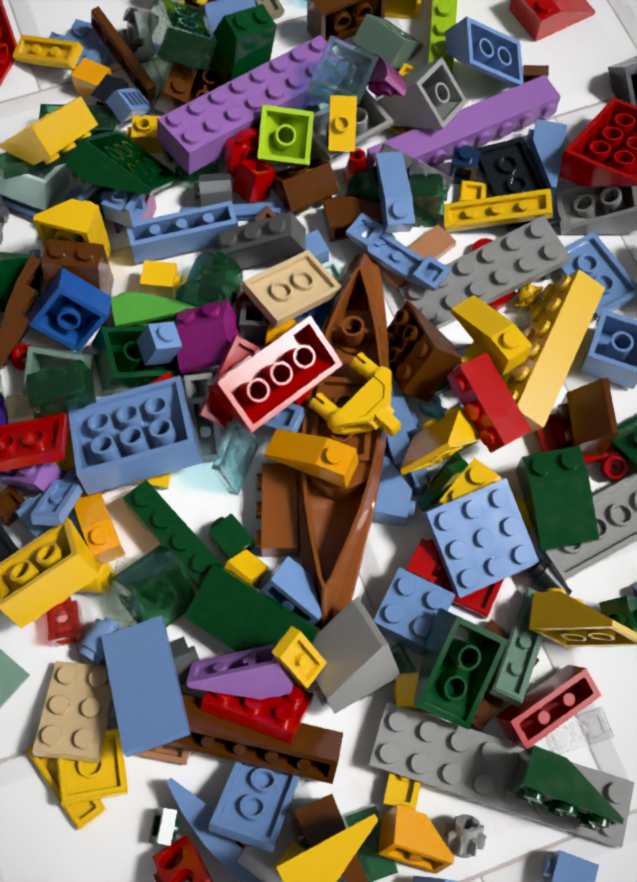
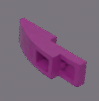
(386, 80)

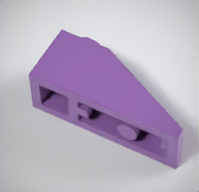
(245, 673)

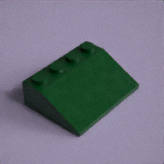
(118, 163)

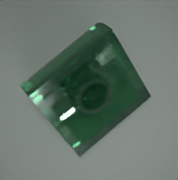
(211, 279)

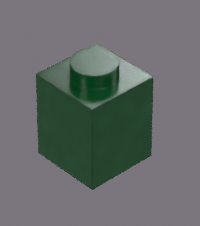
(230, 537)

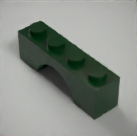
(170, 530)

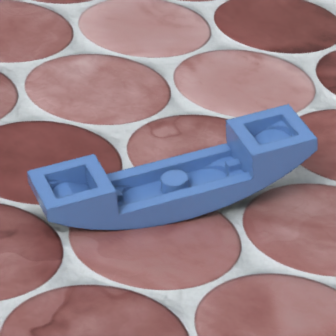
(395, 256)

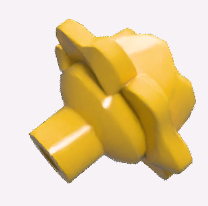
(528, 296)

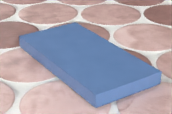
(145, 686)

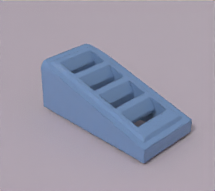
(128, 103)

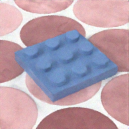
(480, 537)

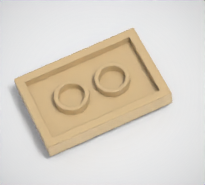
(291, 288)
(75, 713)

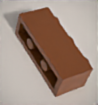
(277, 510)

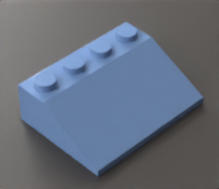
(133, 436)

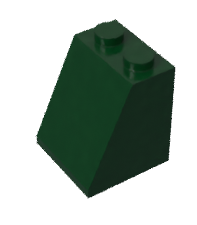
(242, 43)

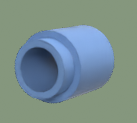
(92, 643)

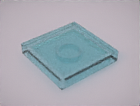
(235, 457)

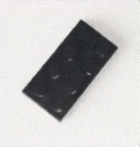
(512, 170)

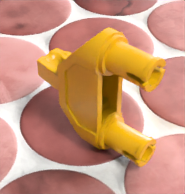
(367, 408)

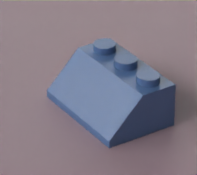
(485, 50)

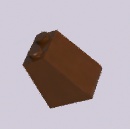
(80, 258)

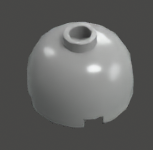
(137, 33)

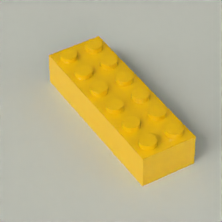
(555, 339)

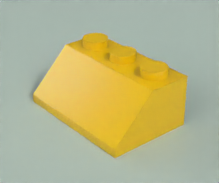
(52, 133)
(73, 222)
(45, 573)

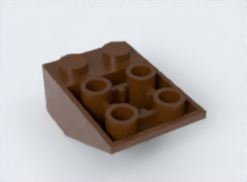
(182, 86)
(419, 353)

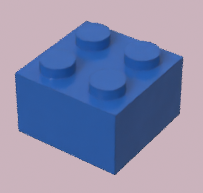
(70, 310)

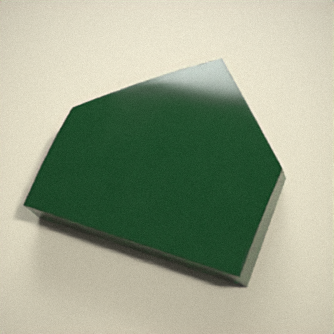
(442, 482)

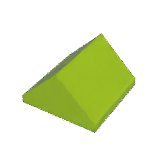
(285, 136)

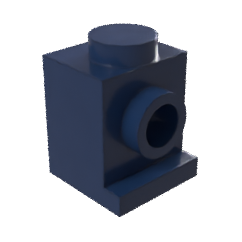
(466, 159)

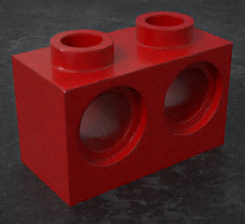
(180, 863)

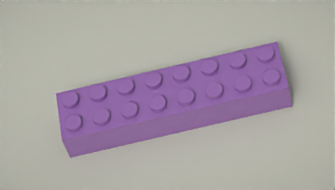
(199, 129)

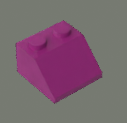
(205, 335)

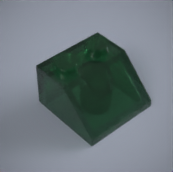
(155, 586)

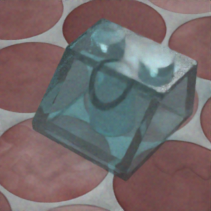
(341, 71)

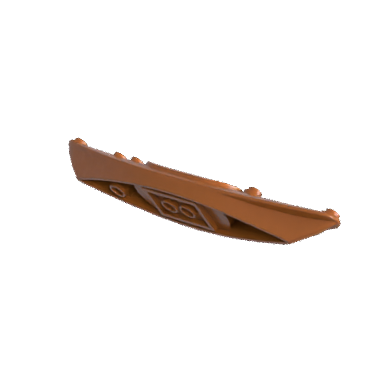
(333, 518)

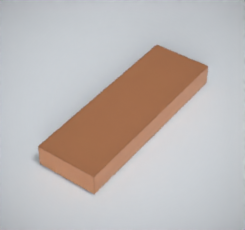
(433, 243)

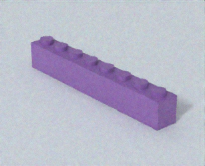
(478, 123)

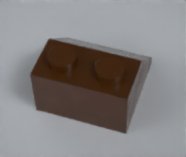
(305, 185)
(588, 418)

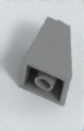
(429, 100)
(355, 658)

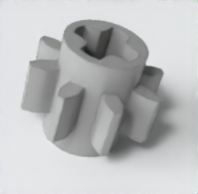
(465, 836)

